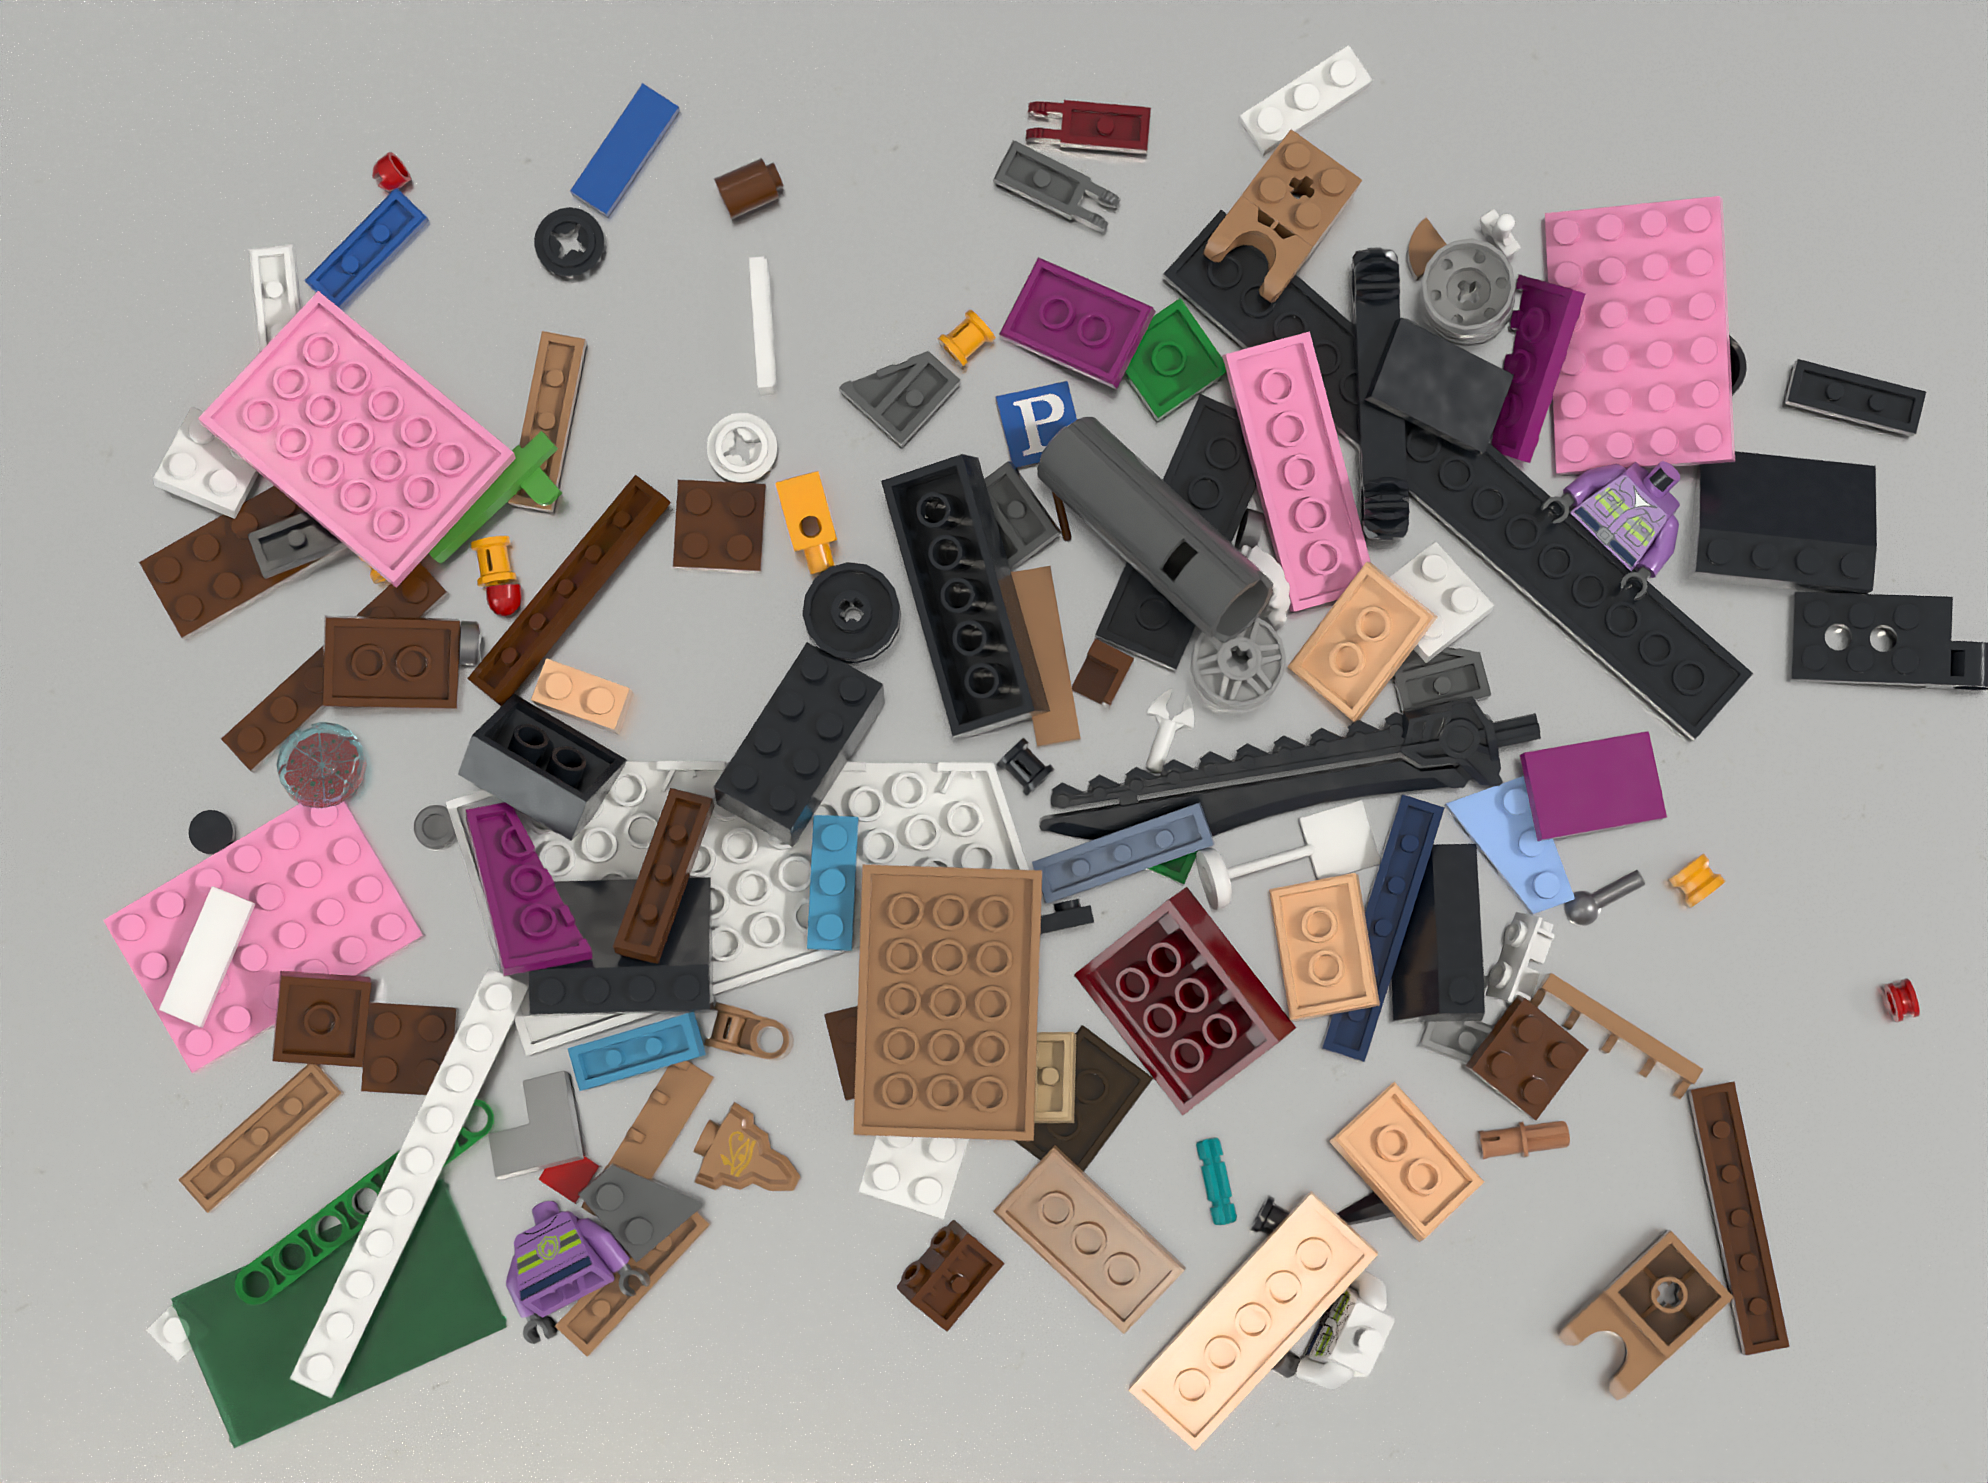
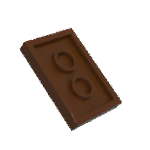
(390, 662)

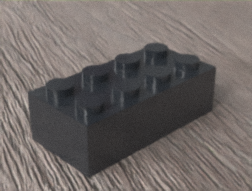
(799, 744)

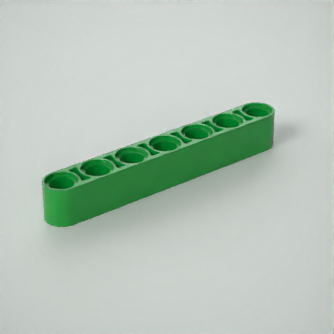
(344, 1210)

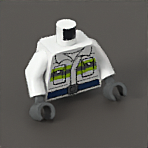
(1345, 1338)

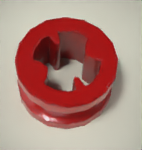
(1902, 1000)

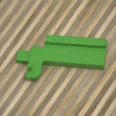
(521, 473)

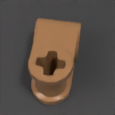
(746, 1033)

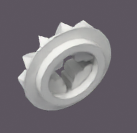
(750, 429)

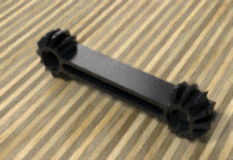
(1380, 432)

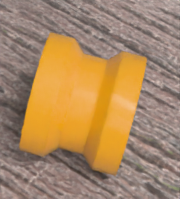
(1697, 880)

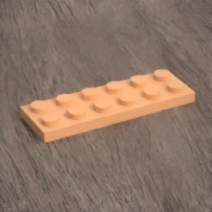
(1253, 1320)

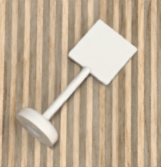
(1335, 841)

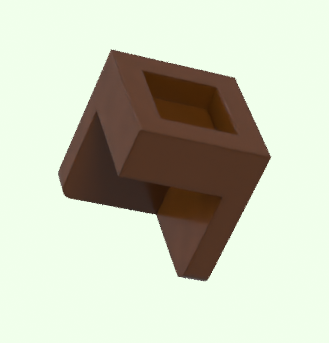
(1102, 673)

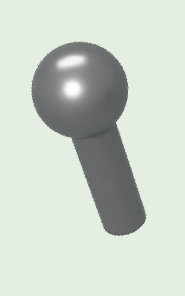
(1587, 905)

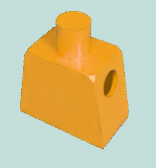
(801, 498)

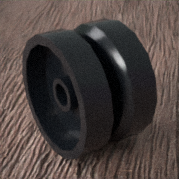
(846, 588)

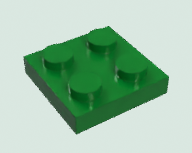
(1173, 361)

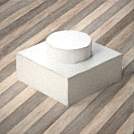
(170, 1334)

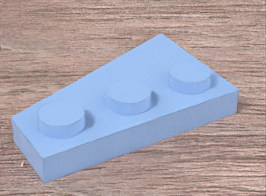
(1505, 832)

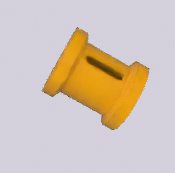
(966, 338)
(493, 561)

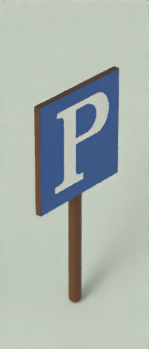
(1030, 422)

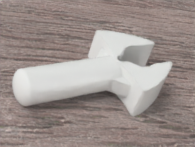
(1500, 229)
(1166, 729)

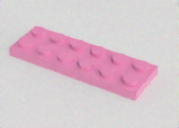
(1298, 468)

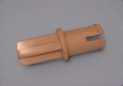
(1524, 1139)

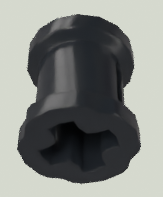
(1022, 755)
(1268, 1217)

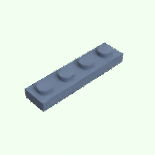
(1124, 852)

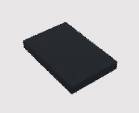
(1439, 386)

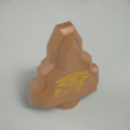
(741, 1155)

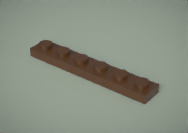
(569, 590)
(300, 695)
(1738, 1218)

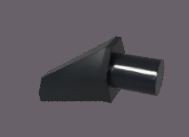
(1366, 1210)

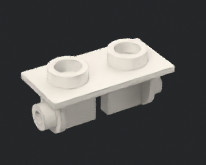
(1525, 939)

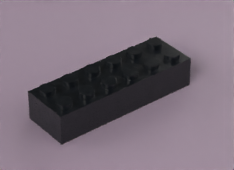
(965, 595)

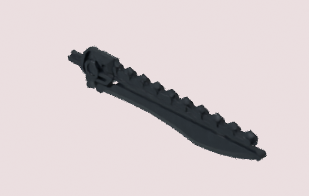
(1428, 735)

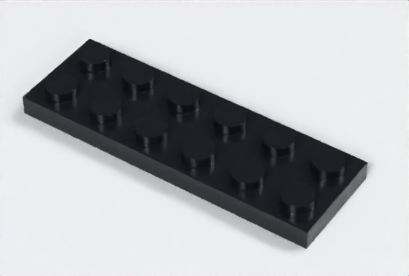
(1218, 481)

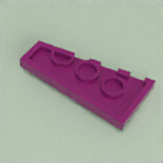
(1539, 350)
(524, 908)

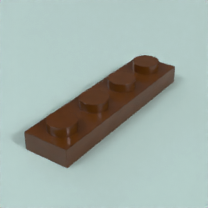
(663, 876)

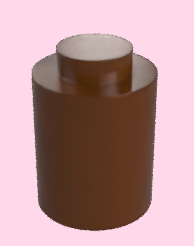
(749, 187)

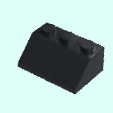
(541, 766)

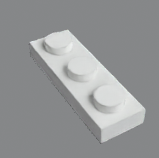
(1306, 99)

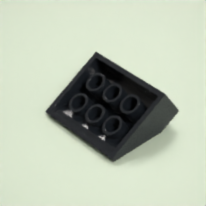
(1785, 524)
(622, 983)

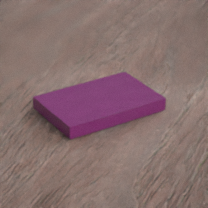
(1077, 323)
(1593, 786)

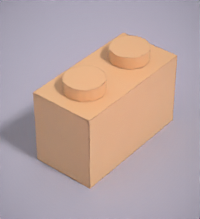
(582, 696)

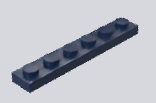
(1388, 916)

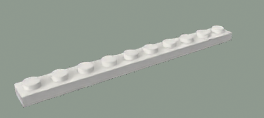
(409, 1183)

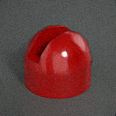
(392, 172)
(504, 598)

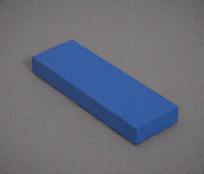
(625, 150)
(367, 249)

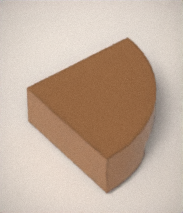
(1422, 247)

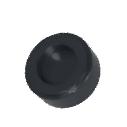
(211, 831)

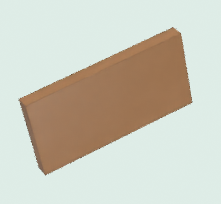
(1089, 1239)

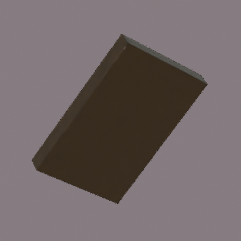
(1104, 1094)

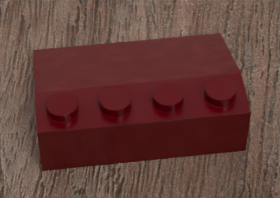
(1185, 1001)

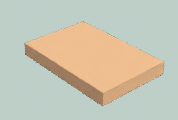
(1362, 641)
(1324, 947)
(1406, 1161)

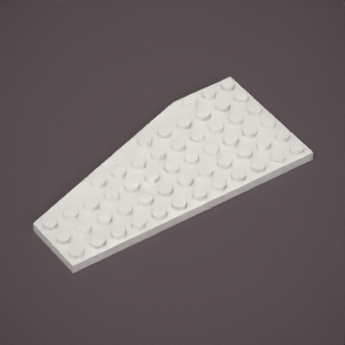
(758, 883)

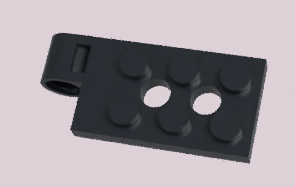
(1922, 647)

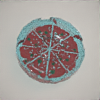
(321, 765)

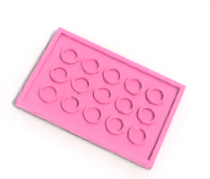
(1651, 337)
(357, 438)
(316, 910)

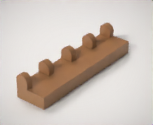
(1620, 1030)
(661, 1120)

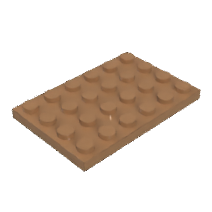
(947, 1002)

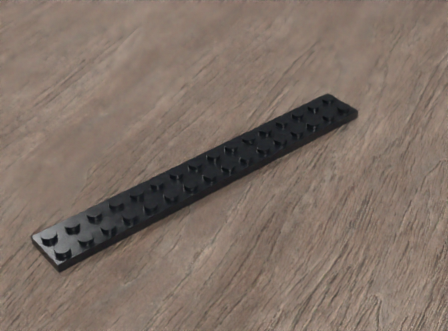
(1487, 503)

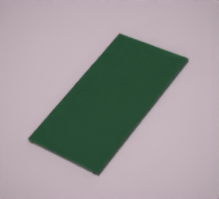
(428, 1309)

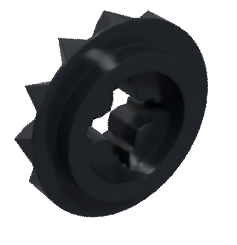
(564, 223)

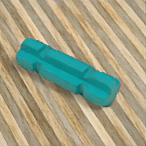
(1216, 1181)

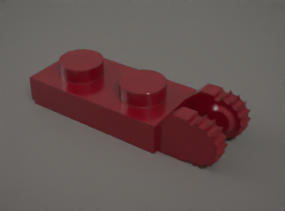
(1093, 126)

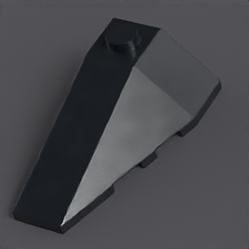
(1442, 952)

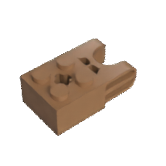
(1276, 220)
(1633, 1313)

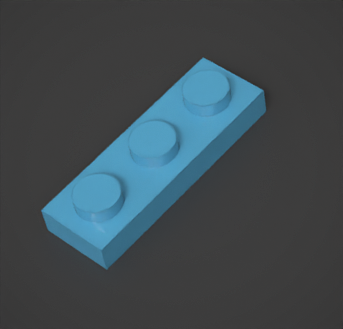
(832, 883)
(636, 1051)

